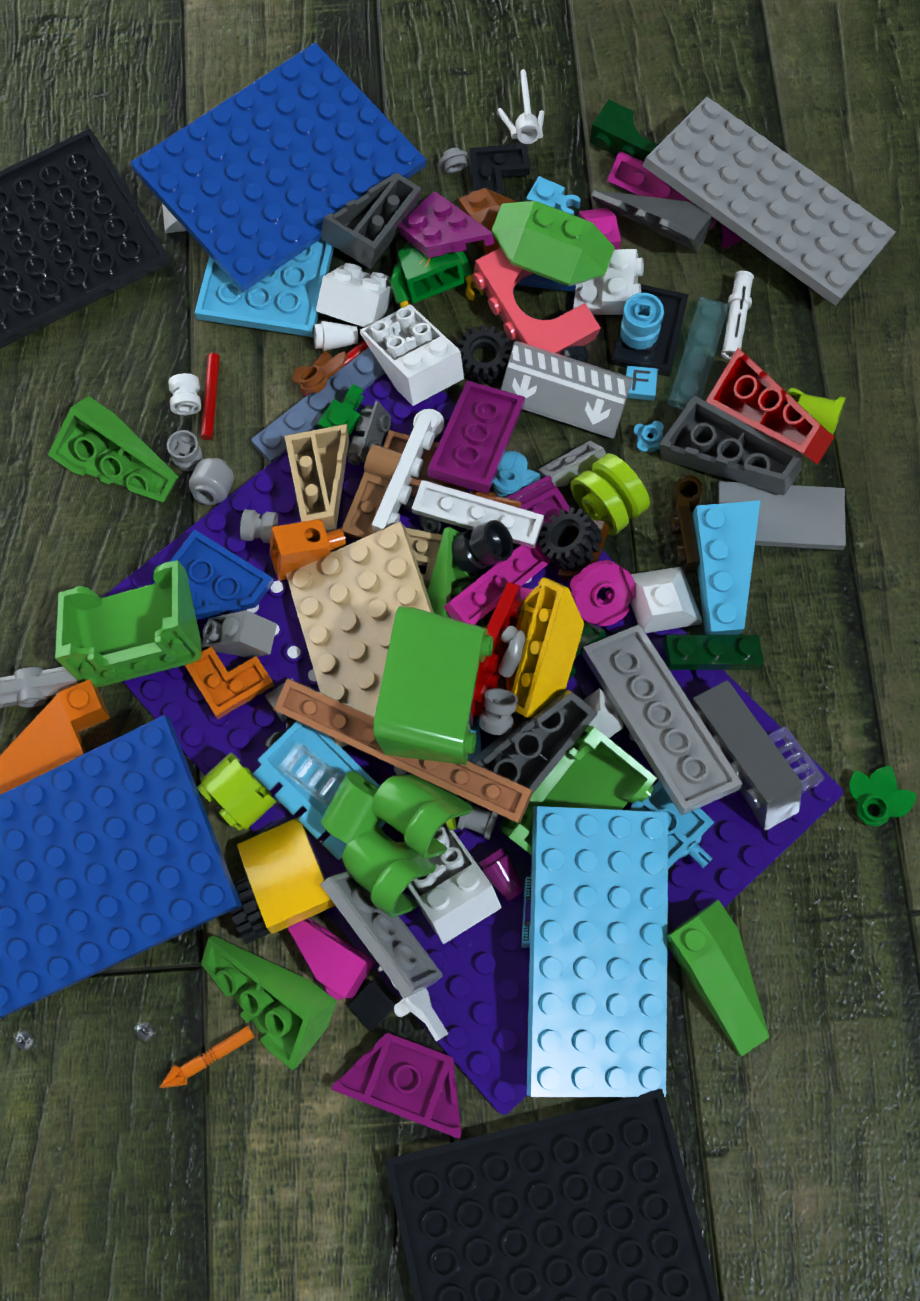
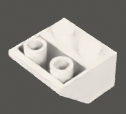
(354, 295)

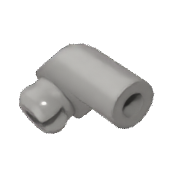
(514, 651)

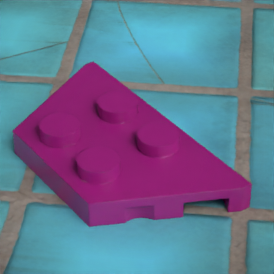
(441, 227)
(407, 1083)

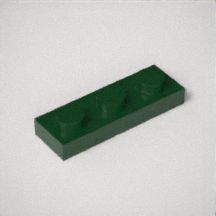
(713, 652)

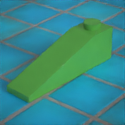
(280, 1003)

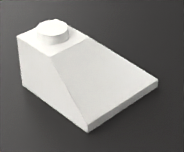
(664, 600)

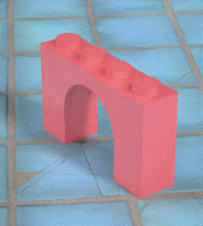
(498, 278)

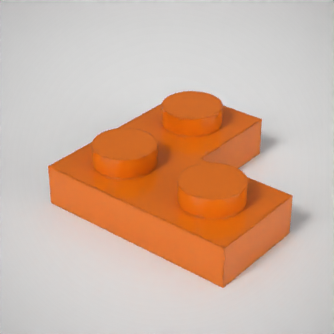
(230, 689)

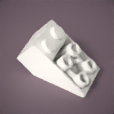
(414, 354)
(456, 892)

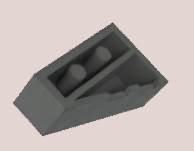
(372, 221)

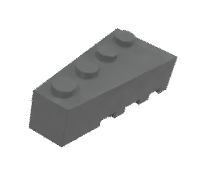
(729, 448)
(767, 778)

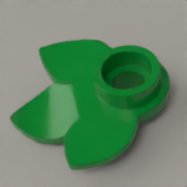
(881, 792)

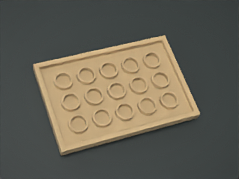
(350, 612)

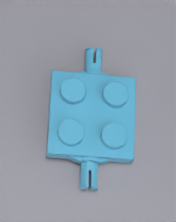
(683, 830)

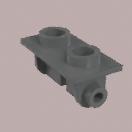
(374, 425)

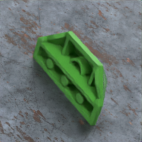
(551, 242)

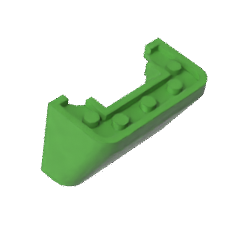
(128, 631)
(429, 687)
(588, 776)

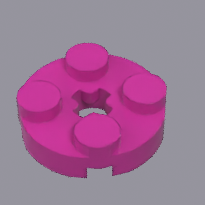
(588, 583)

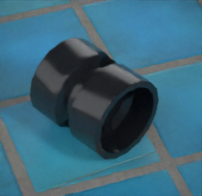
(482, 546)

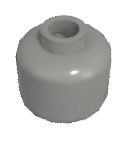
(211, 481)

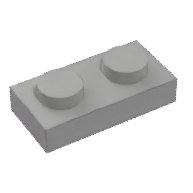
(572, 463)

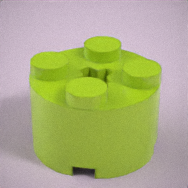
(237, 792)

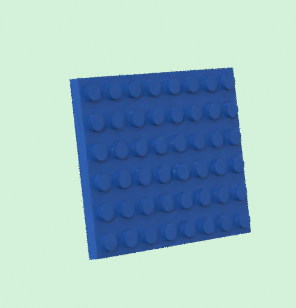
(274, 163)
(103, 864)

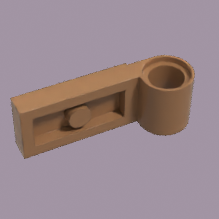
(379, 470)

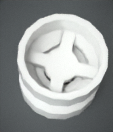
(184, 391)

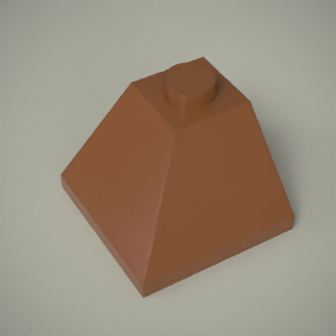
(484, 208)

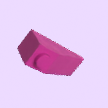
(332, 959)

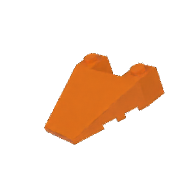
(52, 735)

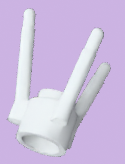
(527, 126)

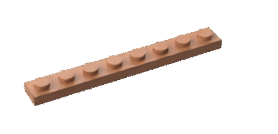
(356, 729)

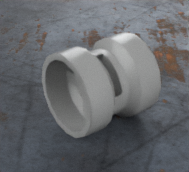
(181, 444)
(257, 526)
(497, 716)

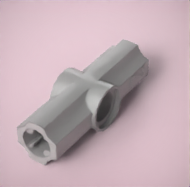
(34, 686)

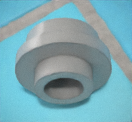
(454, 160)

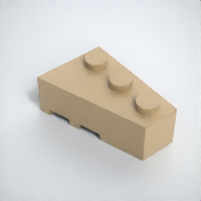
(318, 472)

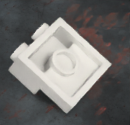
(609, 293)

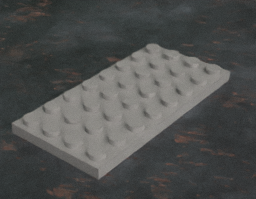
(769, 200)

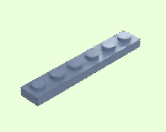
(308, 412)

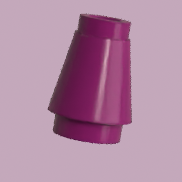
(502, 874)

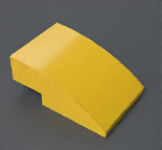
(284, 875)

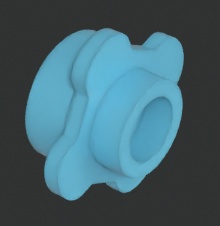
(642, 431)

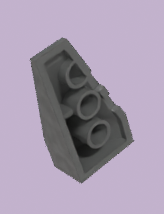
(670, 218)

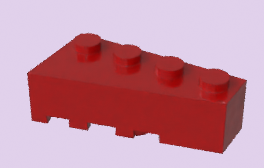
(763, 404)

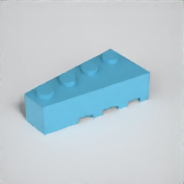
(726, 553)

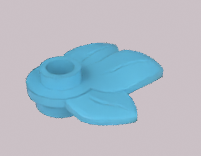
(513, 475)

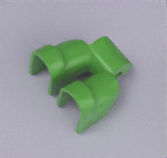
(372, 857)

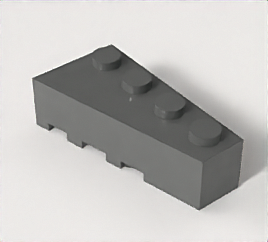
(538, 742)

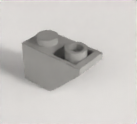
(239, 634)

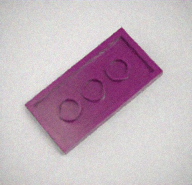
(476, 437)

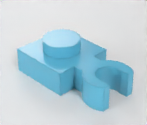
(552, 195)

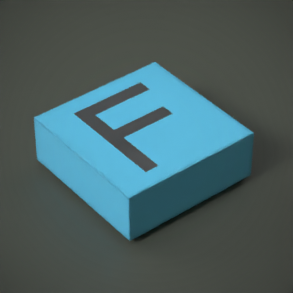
(643, 382)

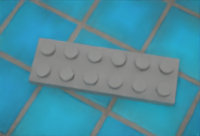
(661, 719)

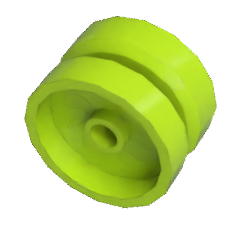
(610, 493)

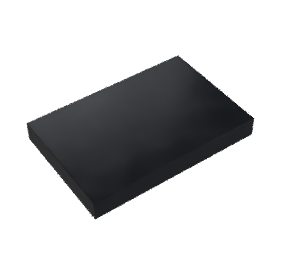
(663, 351)

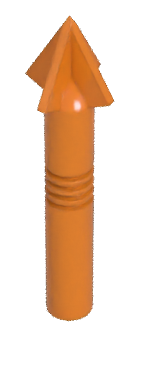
(179, 1075)

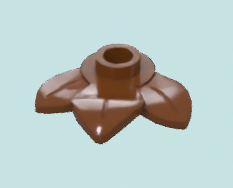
(315, 378)

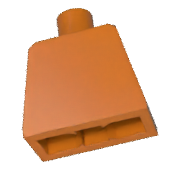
(301, 544)

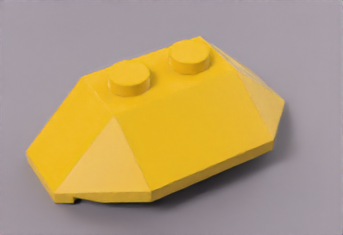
(550, 646)

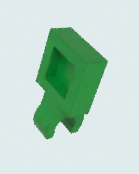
(344, 412)

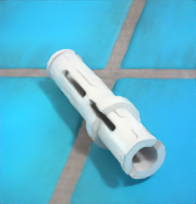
(739, 304)

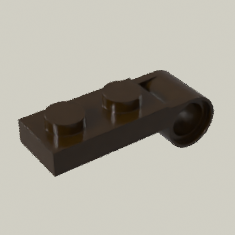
(681, 522)

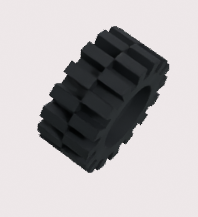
(484, 339)
(580, 549)
(248, 916)

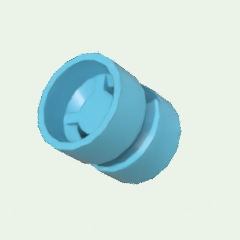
(641, 320)

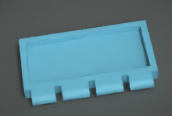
(291, 794)

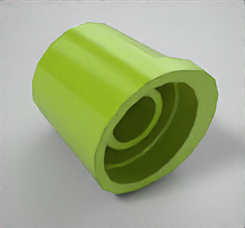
(822, 409)

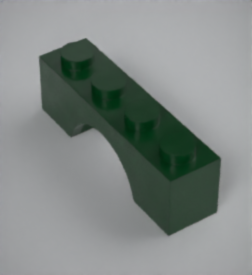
(616, 132)

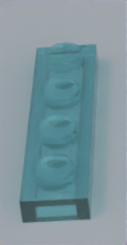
(698, 352)

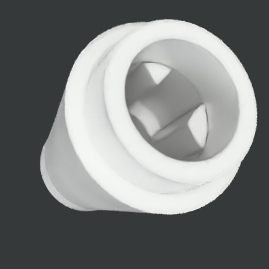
(334, 335)

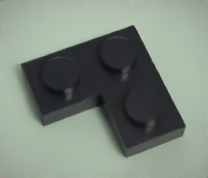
(494, 162)

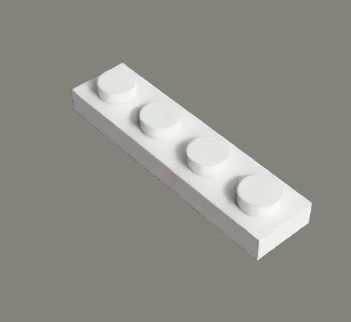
(408, 466)
(471, 511)

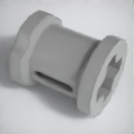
(479, 821)

